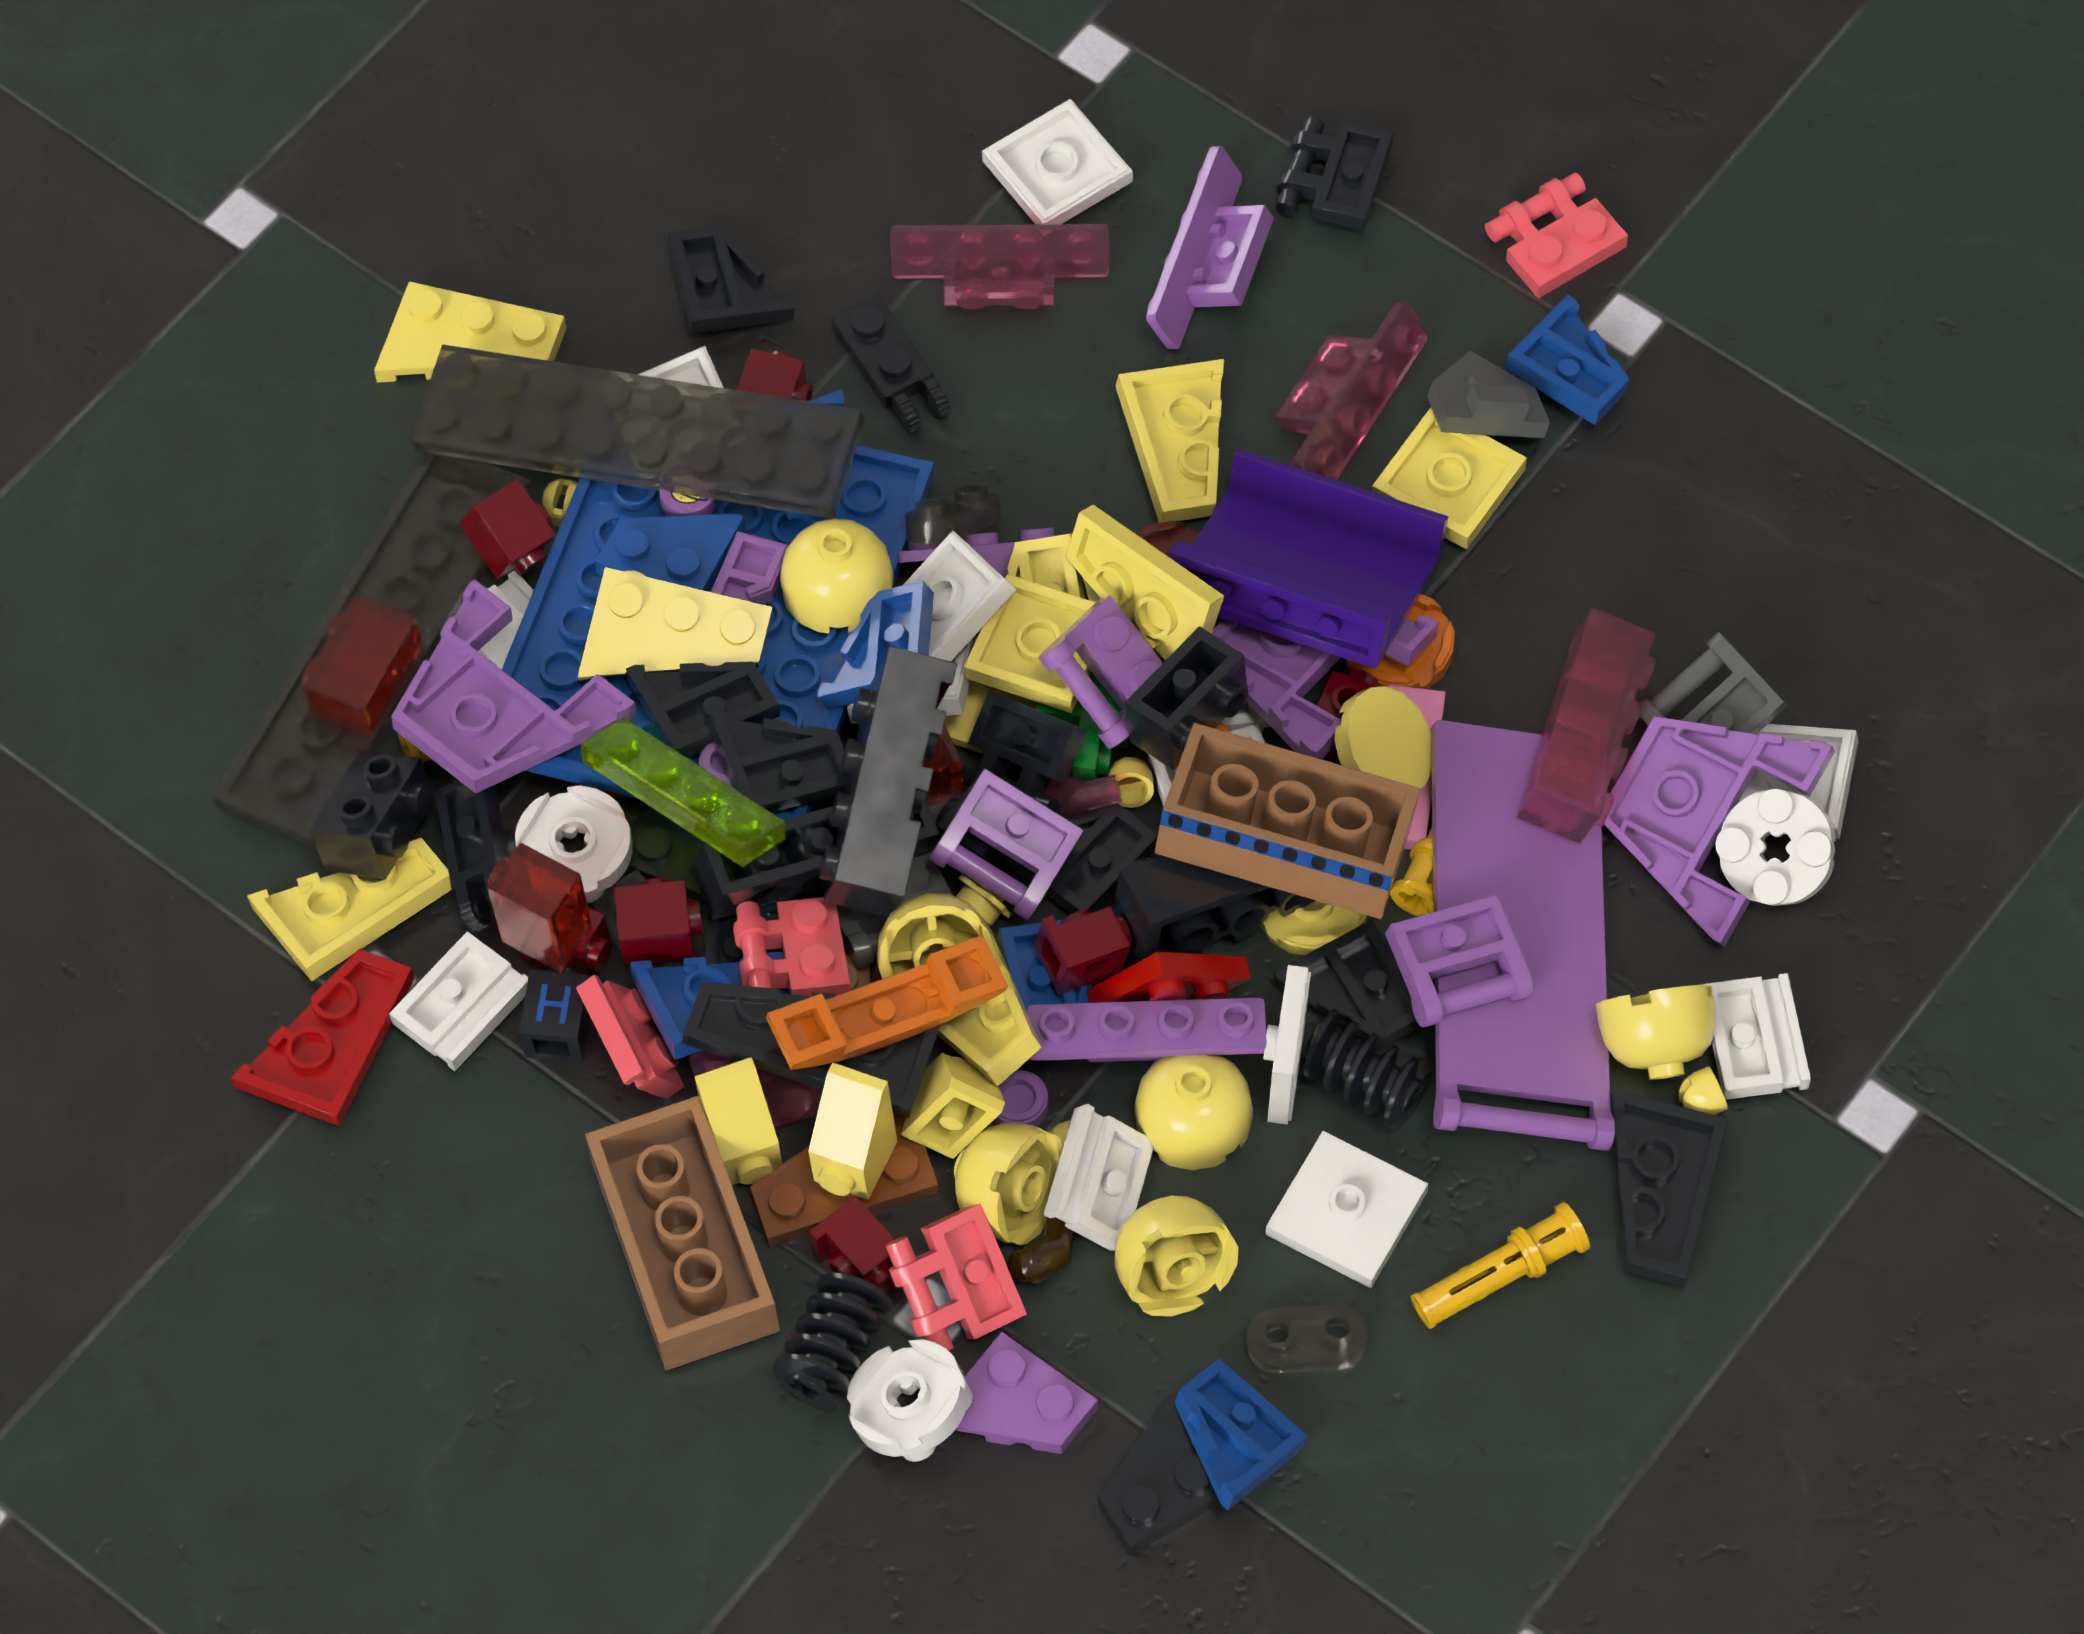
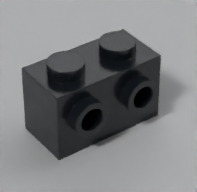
(1194, 685)
(372, 814)

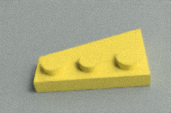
(446, 317)
(1175, 434)
(1144, 582)
(668, 625)
(344, 912)
(995, 1034)

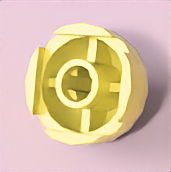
(833, 574)
(924, 927)
(1659, 1028)
(1193, 1110)
(1011, 1176)
(1173, 1254)

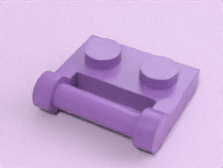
(1113, 654)
(1017, 829)
(1455, 942)

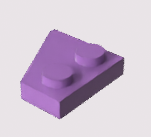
(1024, 1400)

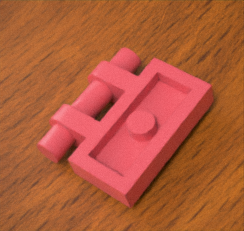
(1566, 246)
(810, 946)
(972, 1273)

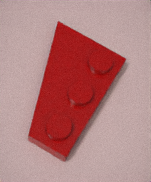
(332, 1043)

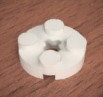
(581, 811)
(1810, 848)
(926, 1422)

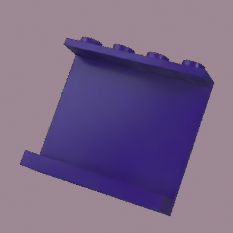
(1314, 558)

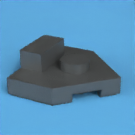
(1486, 400)

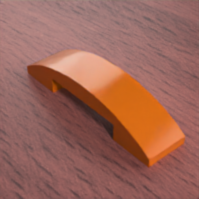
(888, 1009)

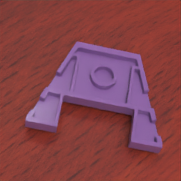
(1285, 671)
(482, 719)
(1680, 793)

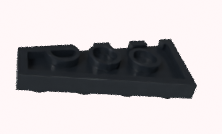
(734, 1025)

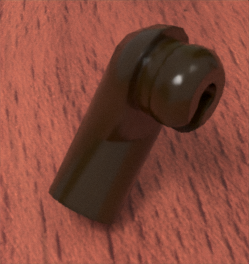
(1045, 1256)

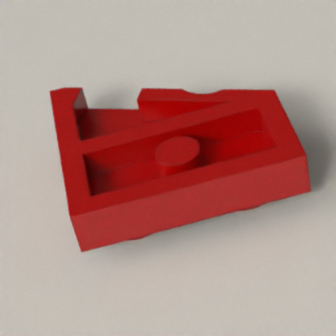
(1174, 977)

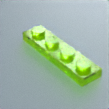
(683, 791)

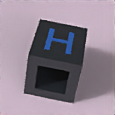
(554, 1016)

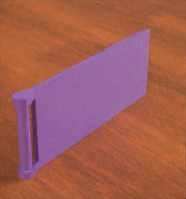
(1555, 905)

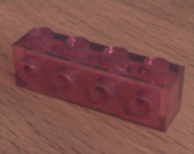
(1587, 725)

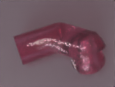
(1084, 795)

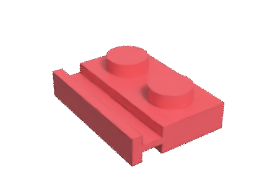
(631, 1037)

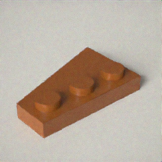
(793, 1203)

